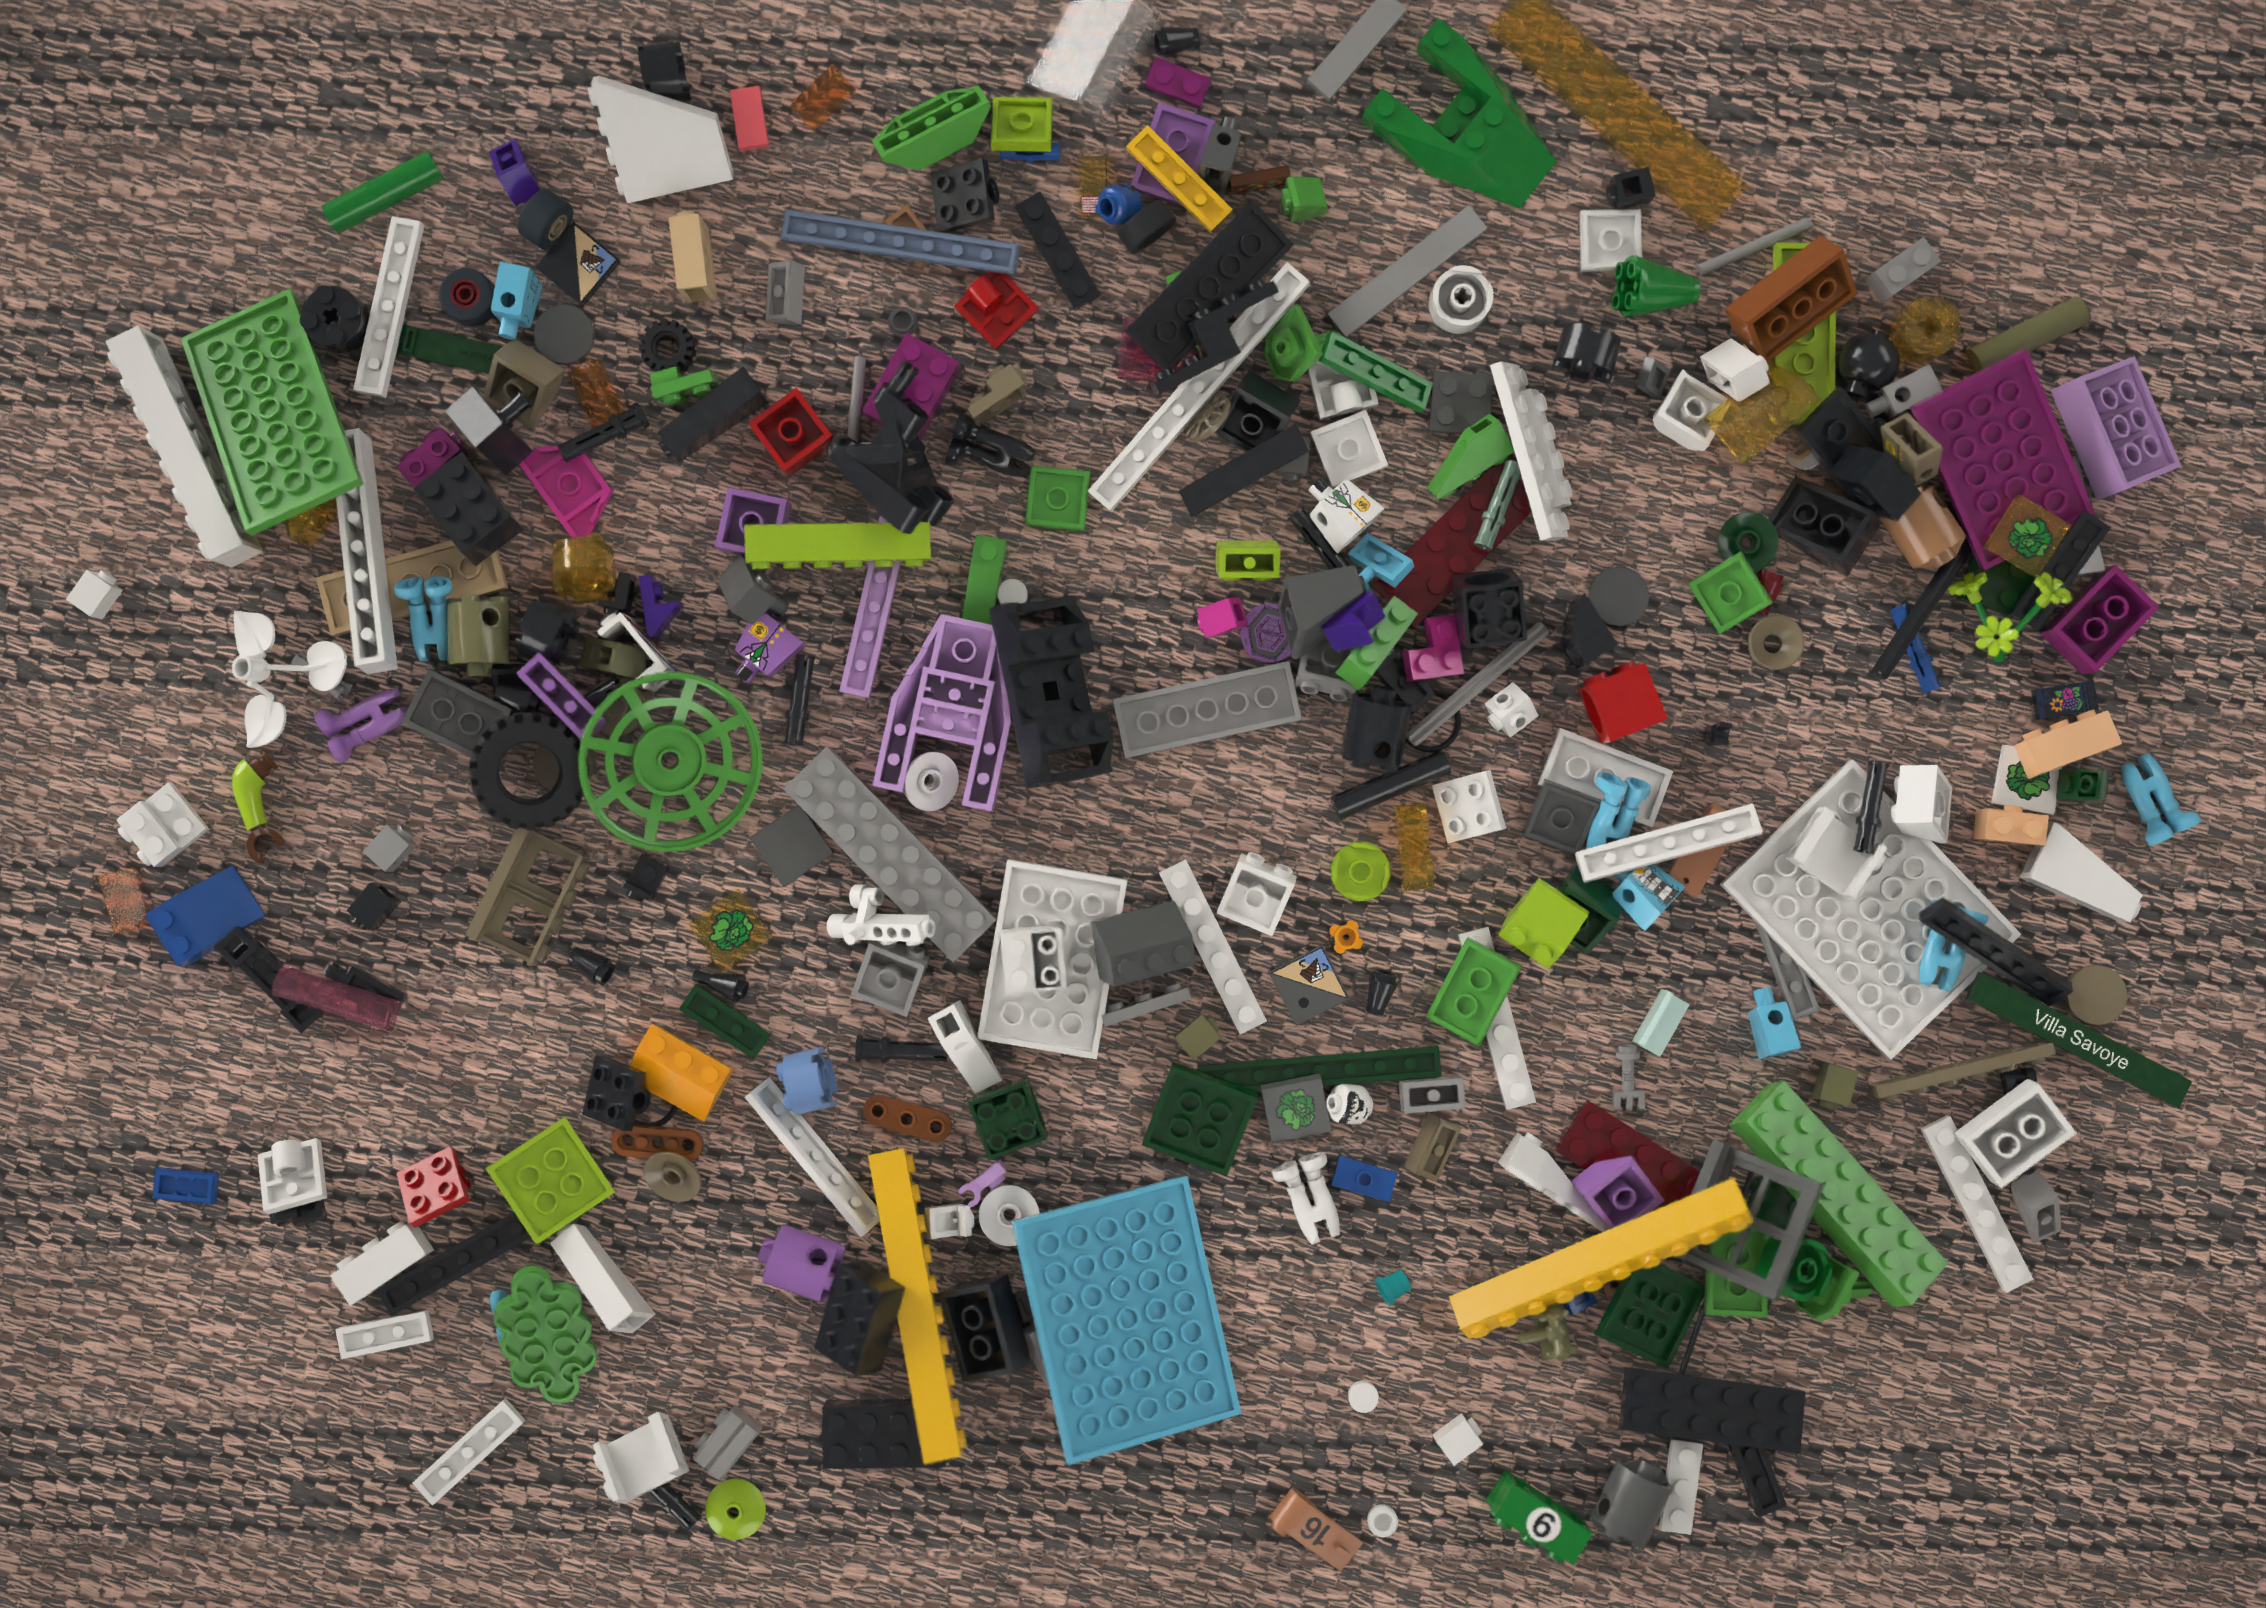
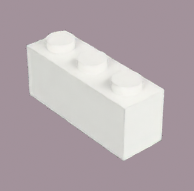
(380, 1261)

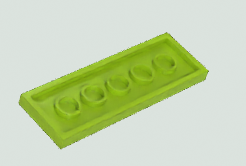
(1815, 351)

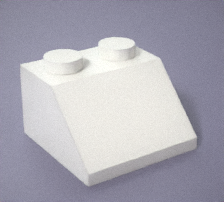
(1922, 802)

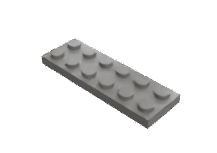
(1207, 709)

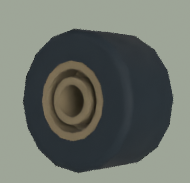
(545, 219)

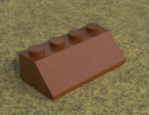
(1792, 299)

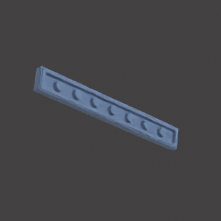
(900, 242)

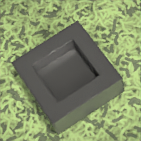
(1653, 377)

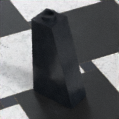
(712, 415)

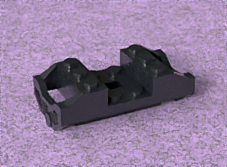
(1050, 690)

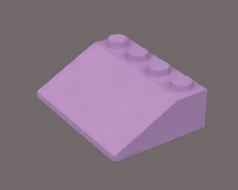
(2115, 428)

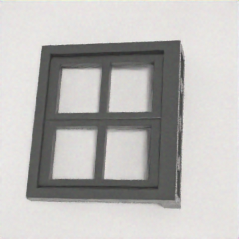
(1716, 1170)

